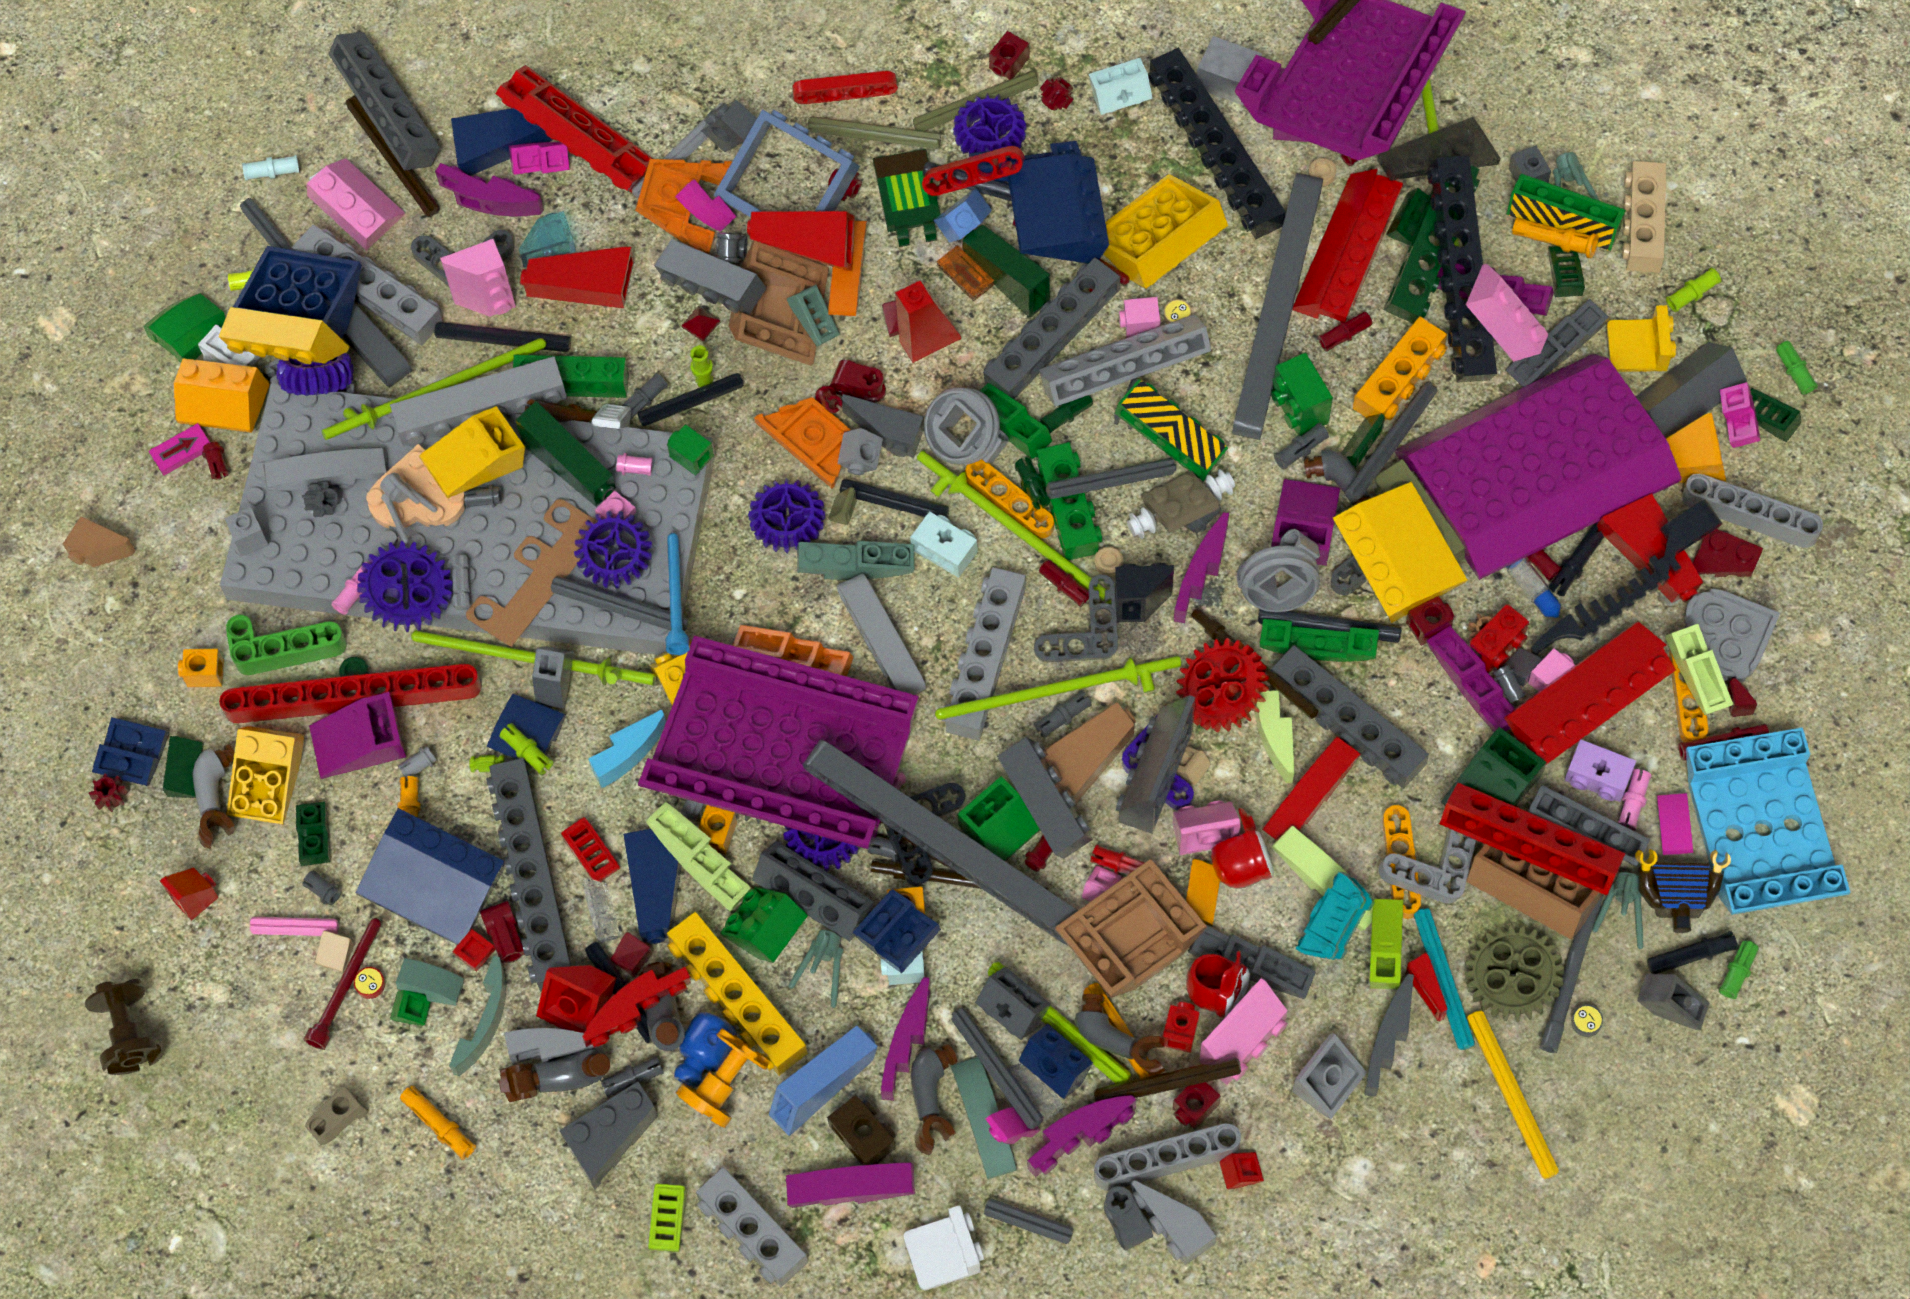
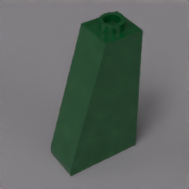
(1012, 272)
(564, 454)

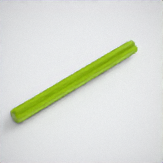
(1098, 1056)

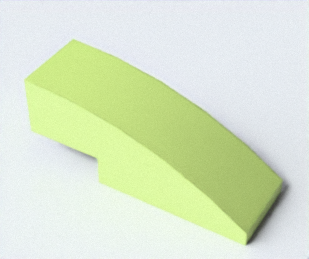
(1699, 669)
(1276, 734)

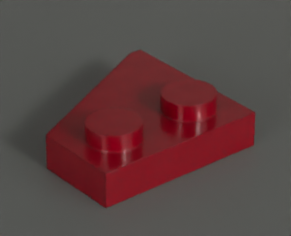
(1726, 555)

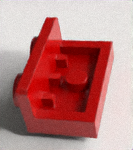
(1500, 636)

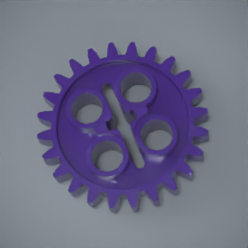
(377, 586)

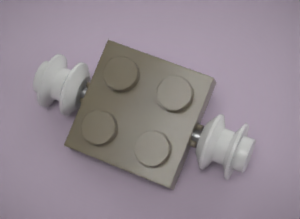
(1180, 502)

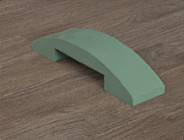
(468, 1051)
(979, 1104)

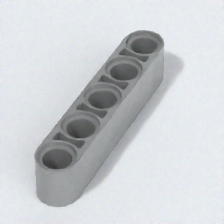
(1766, 508)
(880, 635)
(1176, 1145)

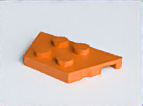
(809, 435)

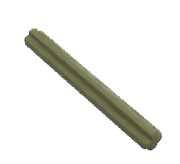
(948, 112)
(874, 132)

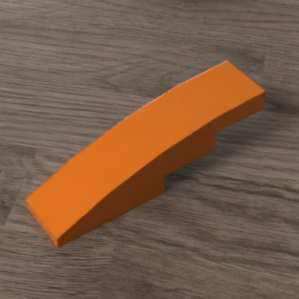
(847, 284)
(786, 647)

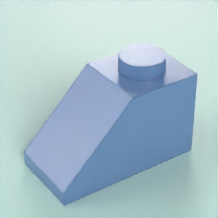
(963, 216)

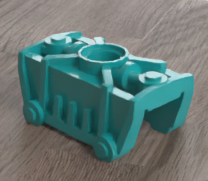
(1335, 918)

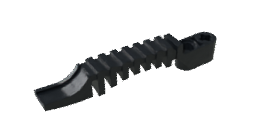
(1680, 535)

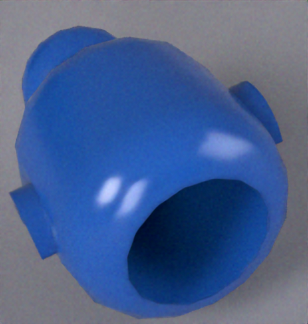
(702, 1048)

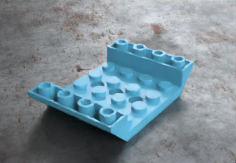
(1763, 783)

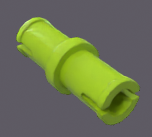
(1693, 290)
(701, 366)
(526, 749)

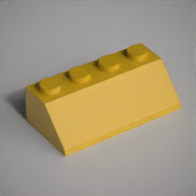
(280, 336)

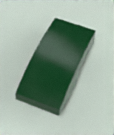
(312, 833)

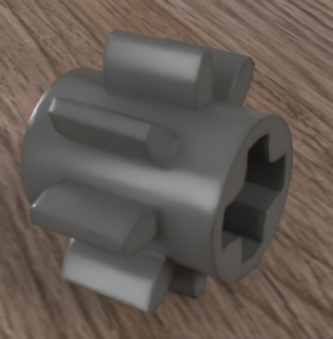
(320, 499)

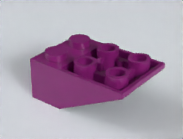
(1308, 510)
(358, 736)

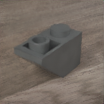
(552, 675)

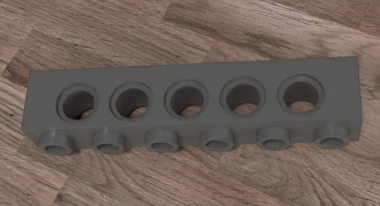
(384, 100)
(1095, 276)
(1399, 771)

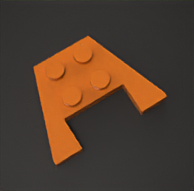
(658, 201)

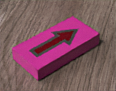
(179, 449)

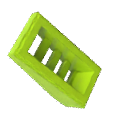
(667, 1190)

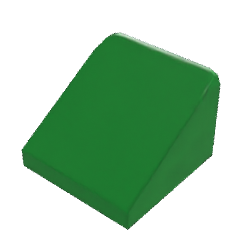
(410, 1008)

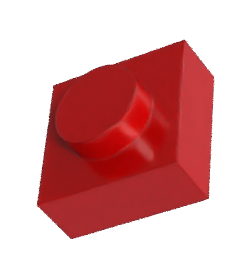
(474, 950)

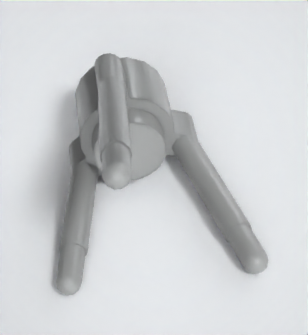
(398, 490)

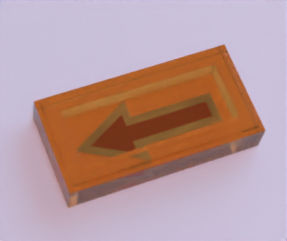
(965, 273)

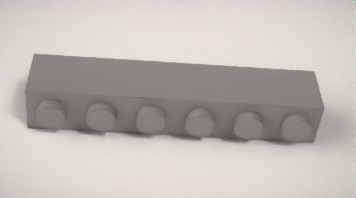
(445, 409)

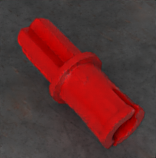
(1117, 861)

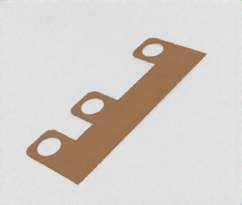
(513, 619)

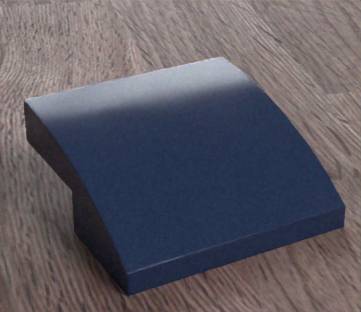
(532, 720)
(130, 751)
(896, 930)

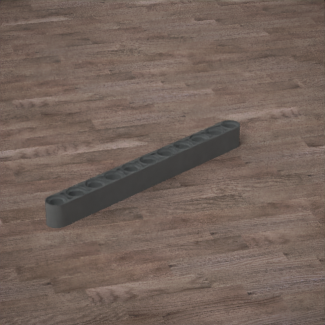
(1277, 306)
(938, 838)

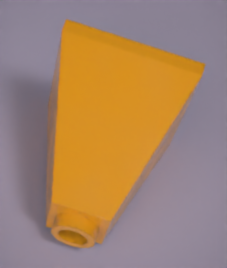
(1698, 449)

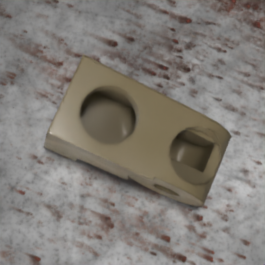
(335, 1116)

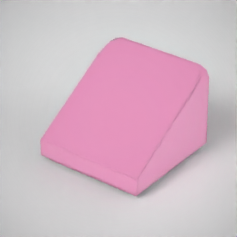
(1099, 882)

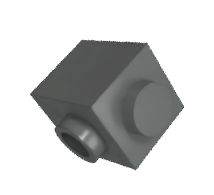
(1530, 163)

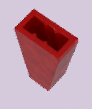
(808, 234)
(581, 277)
(922, 322)
(1638, 537)

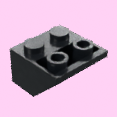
(1141, 590)

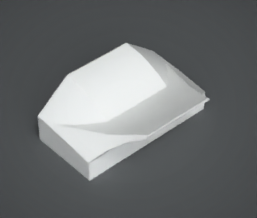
(216, 351)

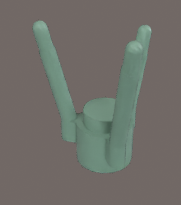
(1570, 169)
(1626, 891)
(823, 949)

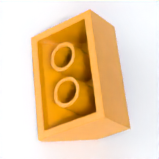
(219, 395)

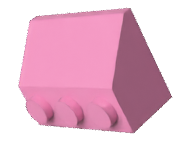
(353, 202)
(479, 279)
(1505, 316)
(1246, 1029)

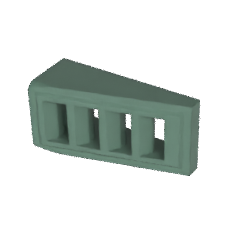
(802, 312)

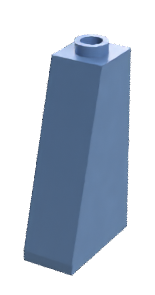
(821, 1079)

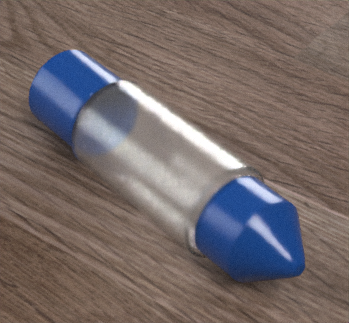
(1534, 587)

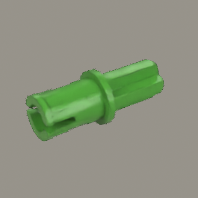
(1796, 368)
(1739, 969)

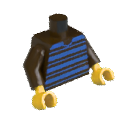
(1680, 888)

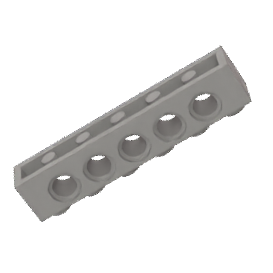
(416, 325)
(1125, 360)
(1000, 585)

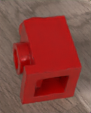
(1178, 1036)

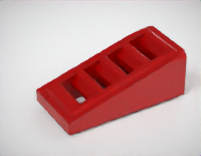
(577, 830)
(1427, 985)

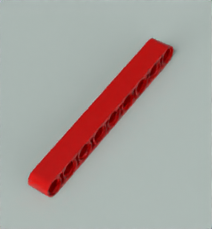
(339, 686)

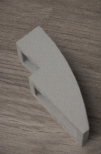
(545, 1043)

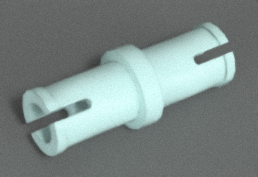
(270, 167)

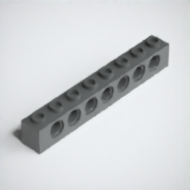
(515, 777)

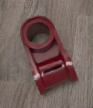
(858, 380)

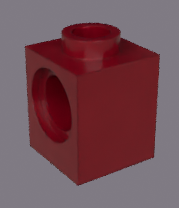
(1009, 46)
(1422, 627)
(1202, 1092)

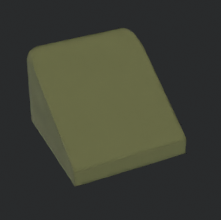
(843, 507)

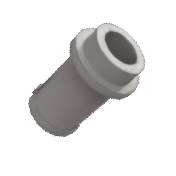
(417, 762)

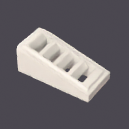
(612, 416)

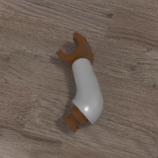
(206, 776)

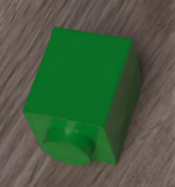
(690, 449)

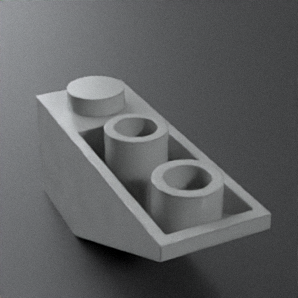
(1179, 1224)

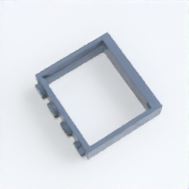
(836, 188)

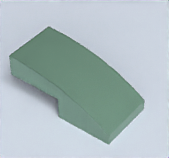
(435, 982)

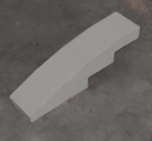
(328, 466)

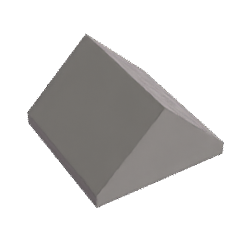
(1329, 1077)

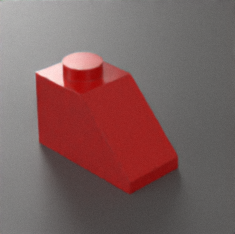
(190, 891)

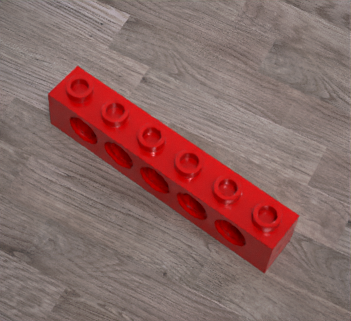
(1532, 838)

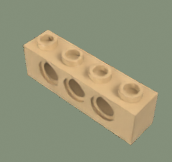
(1651, 179)

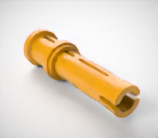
(1567, 239)

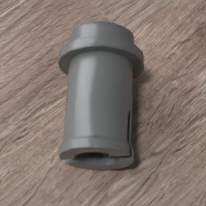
(484, 496)
(1200, 524)
(1508, 683)
(886, 848)
(327, 892)

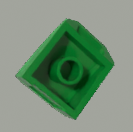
(185, 325)

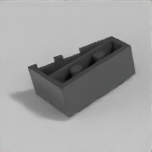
(608, 1131)

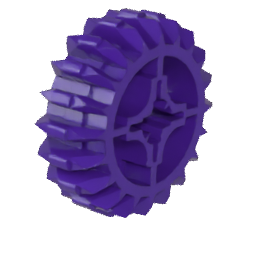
(994, 117)
(315, 377)
(765, 513)
(601, 546)
(819, 855)

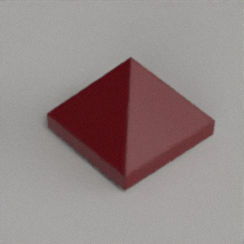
(700, 323)

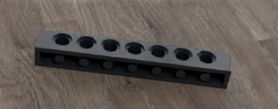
(1175, 68)
(1458, 173)

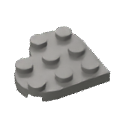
(1732, 629)

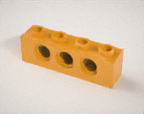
(1420, 337)

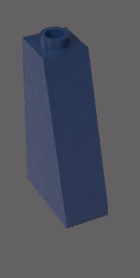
(486, 137)
(654, 884)

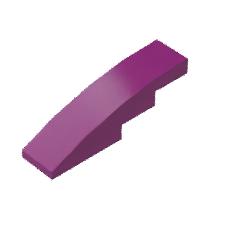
(1534, 297)
(1204, 562)
(1471, 678)
(909, 1031)
(850, 1184)

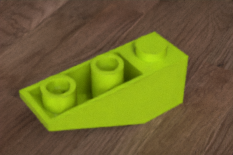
(1386, 944)

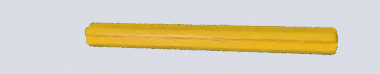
(1512, 1095)

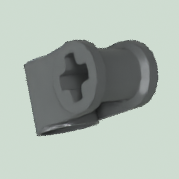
(731, 247)
(1128, 1223)

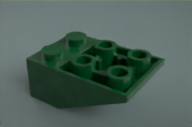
(1502, 769)

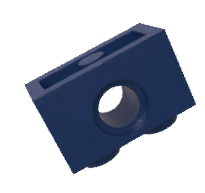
(1055, 1061)

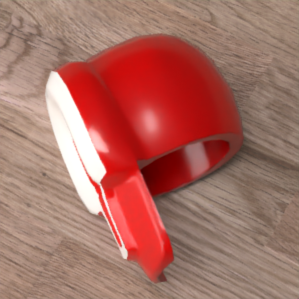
(1243, 858)
(1217, 983)

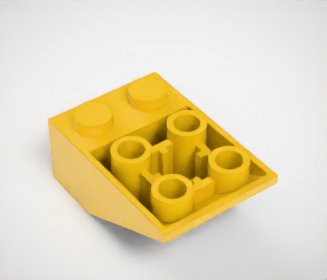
(474, 453)
(264, 773)

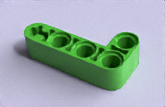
(286, 641)

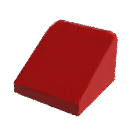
(1241, 1170)

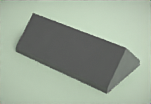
(1691, 388)

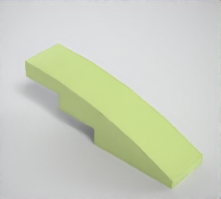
(697, 857)
(1311, 864)

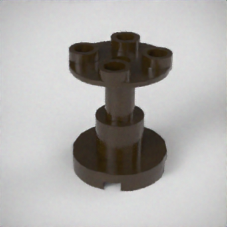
(128, 1045)

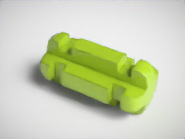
(484, 761)

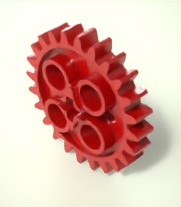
(1224, 684)

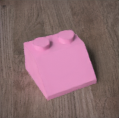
(1204, 826)

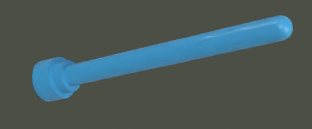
(677, 641)

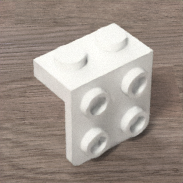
(944, 1250)

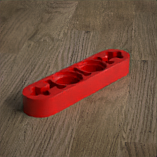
(844, 87)
(971, 167)

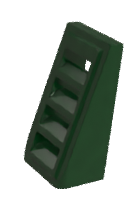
(1566, 288)
(1784, 412)

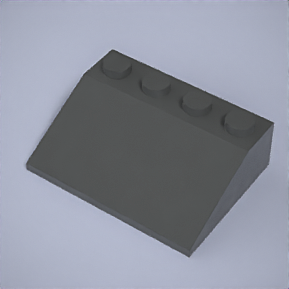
(1157, 765)

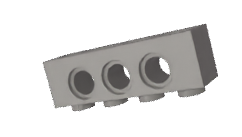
(723, 1189)

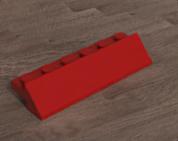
(575, 127)
(1348, 246)
(1591, 692)

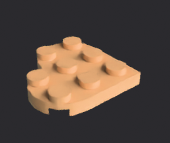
(417, 475)

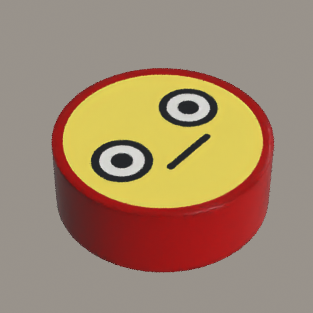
(369, 982)

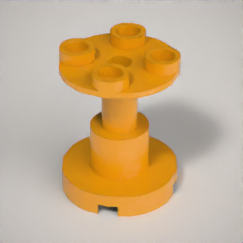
(716, 1087)

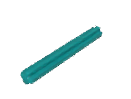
(1434, 949)

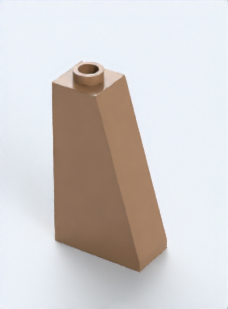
(1091, 749)

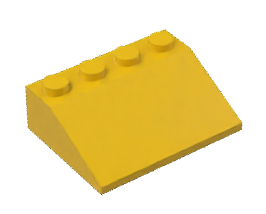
(1162, 229)
(1400, 550)

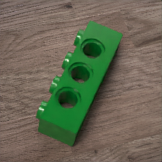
(587, 375)
(1073, 542)

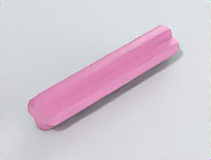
(293, 926)

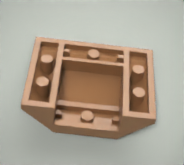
(772, 321)
(1132, 930)

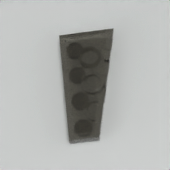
(1459, 139)

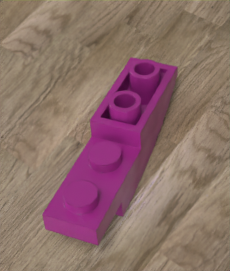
(496, 198)
(1089, 1123)

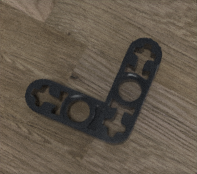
(923, 861)

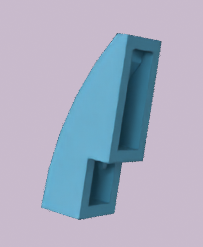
(627, 748)

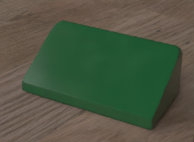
(1408, 216)
(1364, 439)
(179, 767)

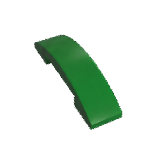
(1319, 643)

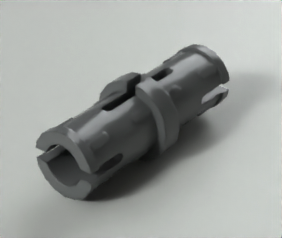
(1301, 446)
(1062, 714)
(631, 1075)

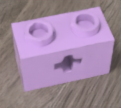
(1614, 767)

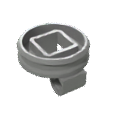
(983, 442)
(1295, 557)

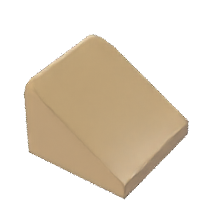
(1193, 765)
(334, 951)

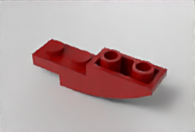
(621, 1010)

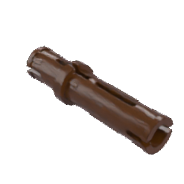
(566, 413)

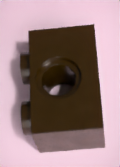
(867, 1149)

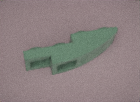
(847, 561)

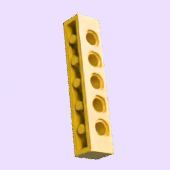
(694, 933)

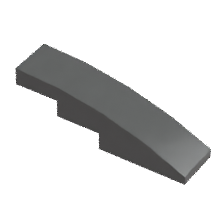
(1560, 344)
(1262, 962)
(1393, 1027)

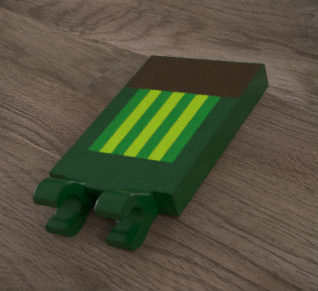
(903, 197)

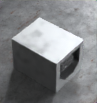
(1224, 67)

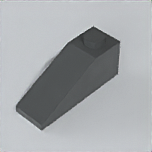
(898, 428)

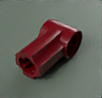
(501, 926)

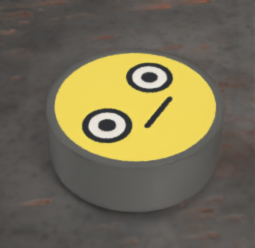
(1587, 1020)

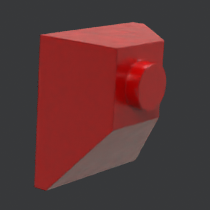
(574, 996)

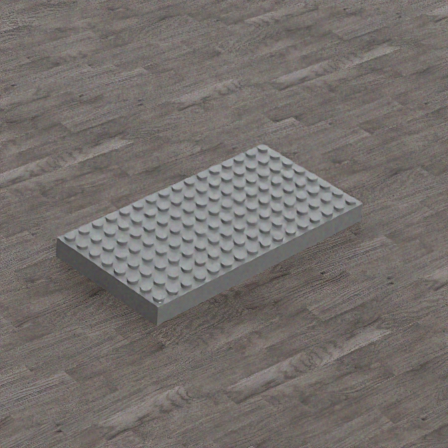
(316, 555)

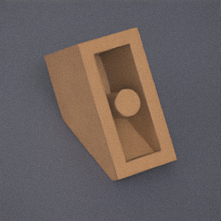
(96, 544)

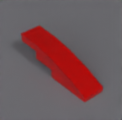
(1313, 788)

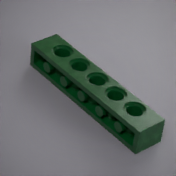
(1401, 300)

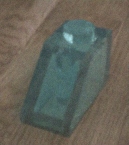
(547, 238)

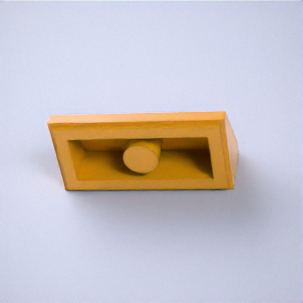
(1203, 890)

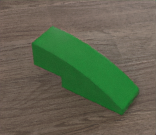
(1022, 429)

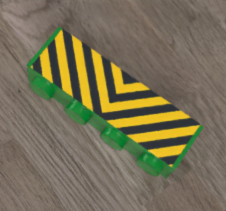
(1565, 209)
(1171, 429)

